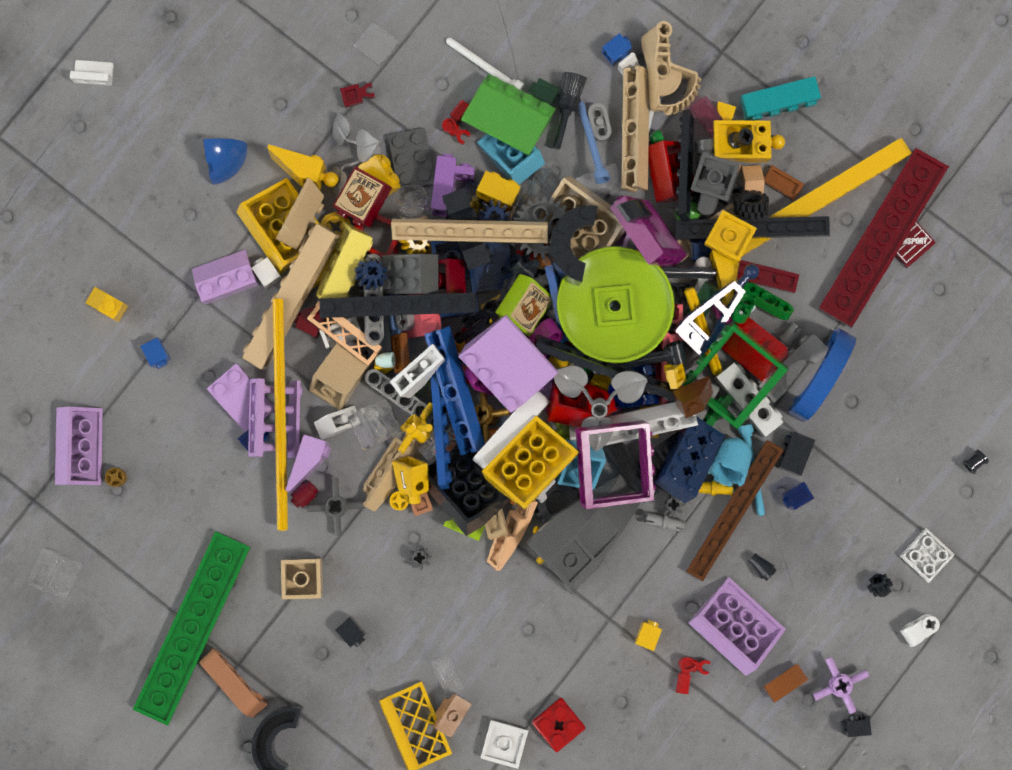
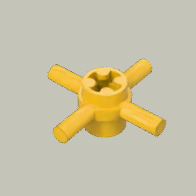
(416, 428)

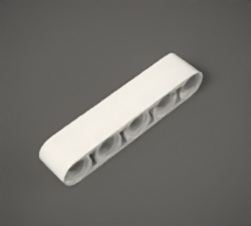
(511, 428)

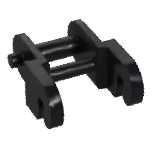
(684, 286)

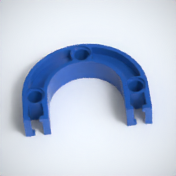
(839, 350)

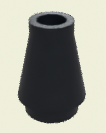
(762, 567)

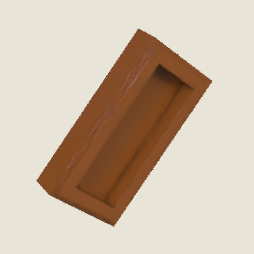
(783, 182)
(401, 351)

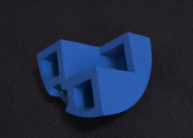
(224, 158)

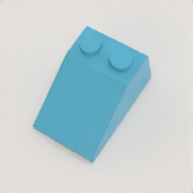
(511, 161)

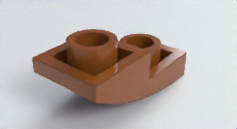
(785, 683)

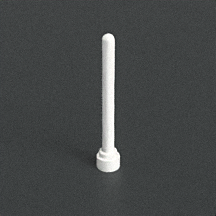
(483, 64)

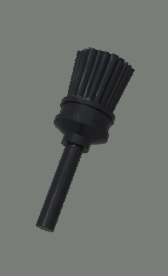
(568, 101)

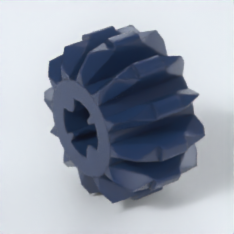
(494, 208)
(366, 267)

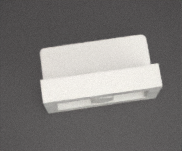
(92, 72)

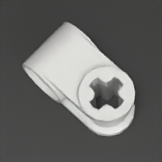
(917, 630)

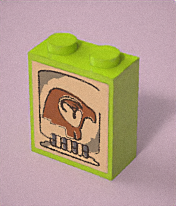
(525, 304)

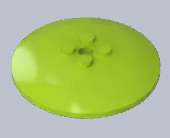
(643, 298)

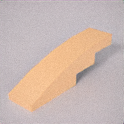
(504, 546)

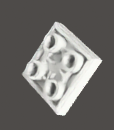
(927, 555)

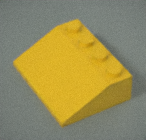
(264, 218)
(529, 462)

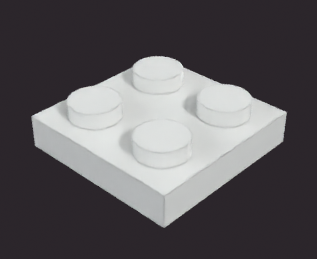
(504, 744)

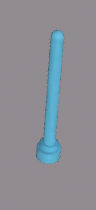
(746, 433)

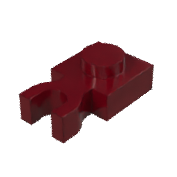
(353, 95)

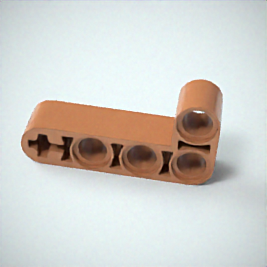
(233, 685)

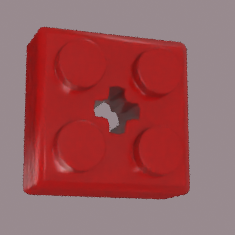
(559, 712)

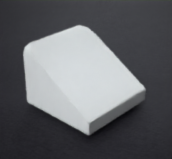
(628, 62)

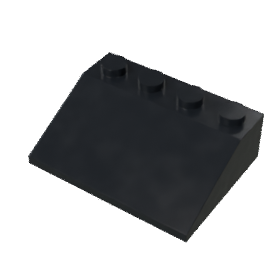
(470, 497)

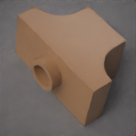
(451, 714)

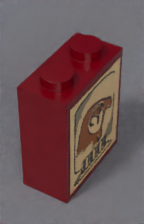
(361, 197)

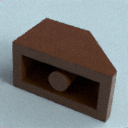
(693, 397)

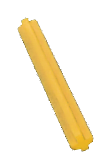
(700, 321)

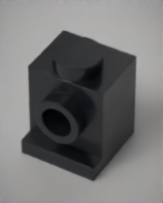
(856, 726)

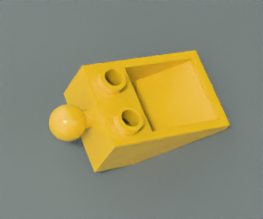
(746, 153)
(302, 167)

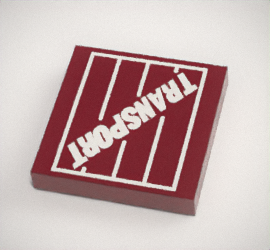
(915, 245)

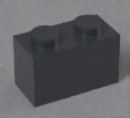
(795, 453)

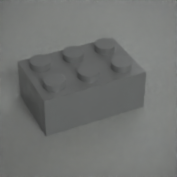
(411, 274)

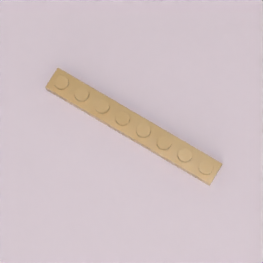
(469, 230)

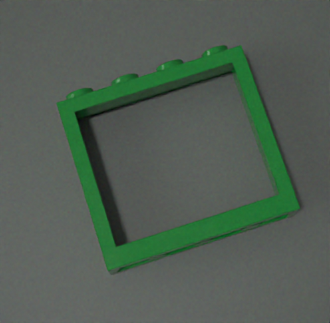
(761, 394)

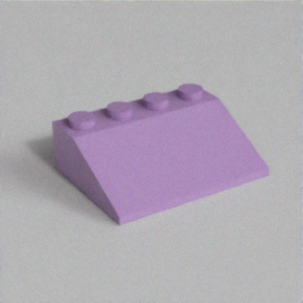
(507, 363)
(737, 626)

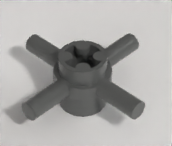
(331, 501)

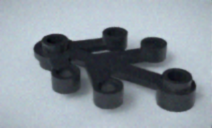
(485, 315)

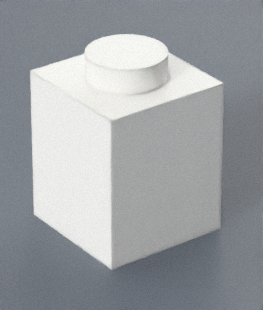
(266, 272)

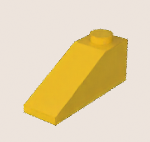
(725, 272)

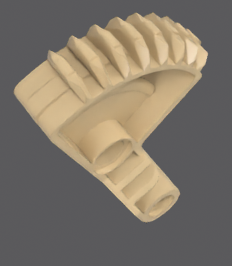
(657, 56)

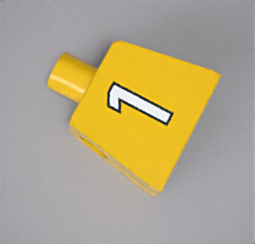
(411, 477)

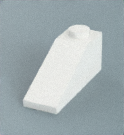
(418, 372)

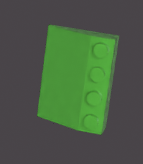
(508, 114)

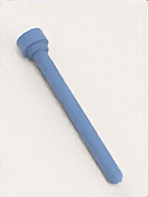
(601, 174)

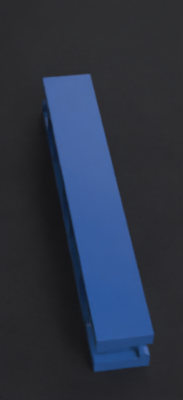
(458, 403)

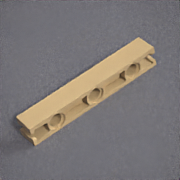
(635, 129)

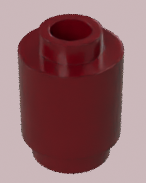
(304, 494)

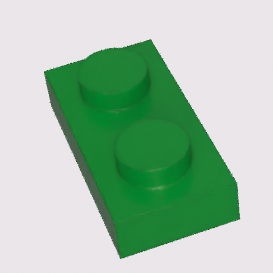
(711, 417)

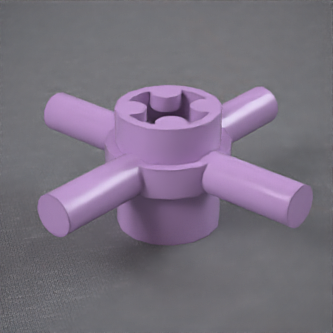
(833, 683)

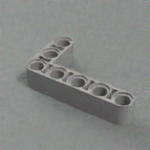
(395, 397)

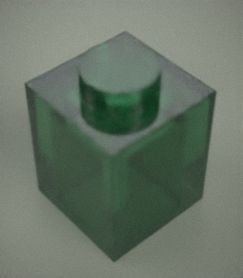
(544, 91)

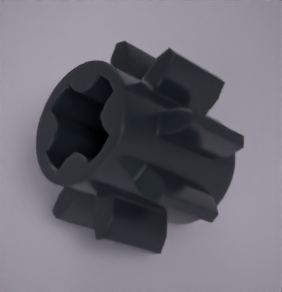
(880, 585)

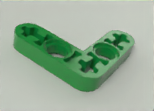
(755, 296)

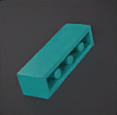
(780, 98)

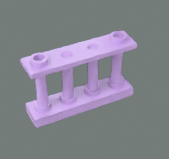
(256, 418)

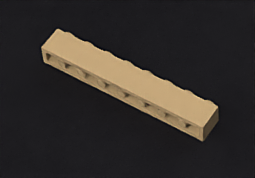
(293, 291)

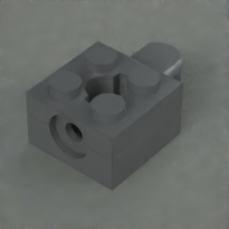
(714, 182)

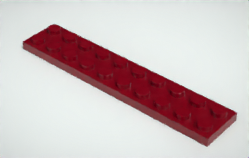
(883, 238)

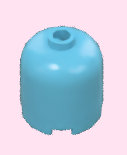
(731, 462)

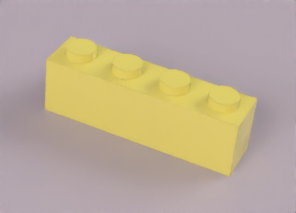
(349, 251)

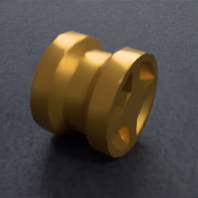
(112, 475)

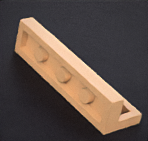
(353, 331)

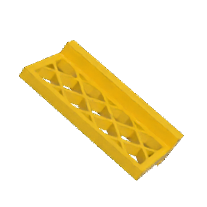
(399, 734)

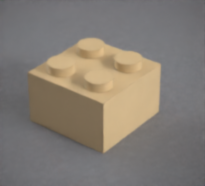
(302, 578)

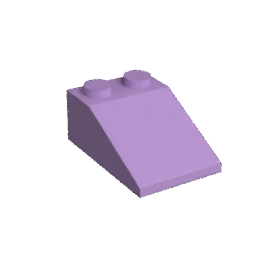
(233, 394)
(309, 458)

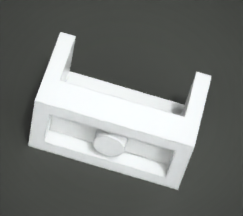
(337, 329)

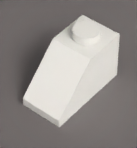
(334, 423)

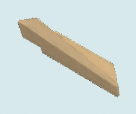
(382, 479)

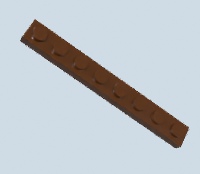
(734, 510)

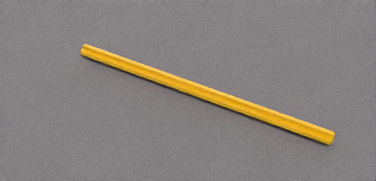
(280, 414)

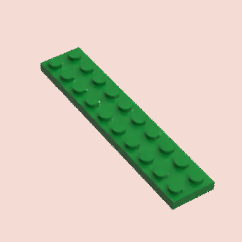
(191, 628)

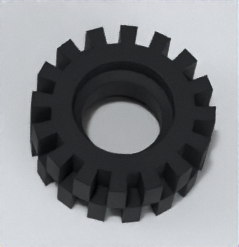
(751, 204)

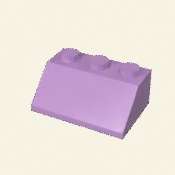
(224, 277)

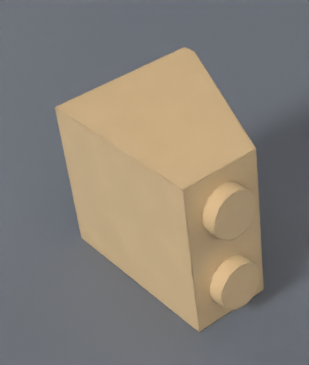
(338, 377)

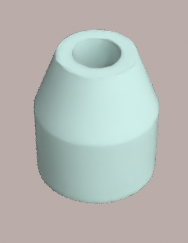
(385, 360)

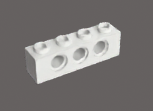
(726, 380)

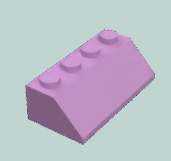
(78, 446)

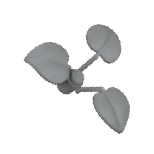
(366, 148)
(627, 385)

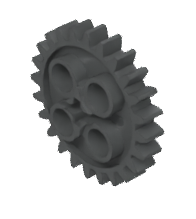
(528, 215)

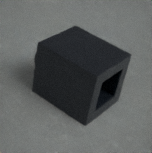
(351, 632)

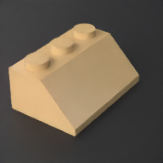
(301, 215)

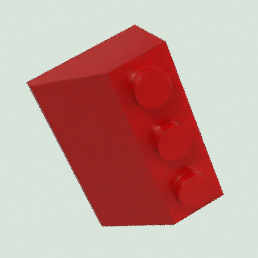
(663, 170)
(750, 357)

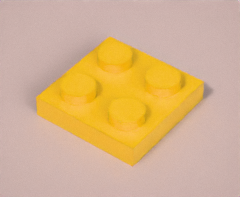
(730, 236)

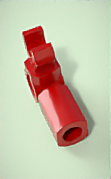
(449, 124)
(688, 665)

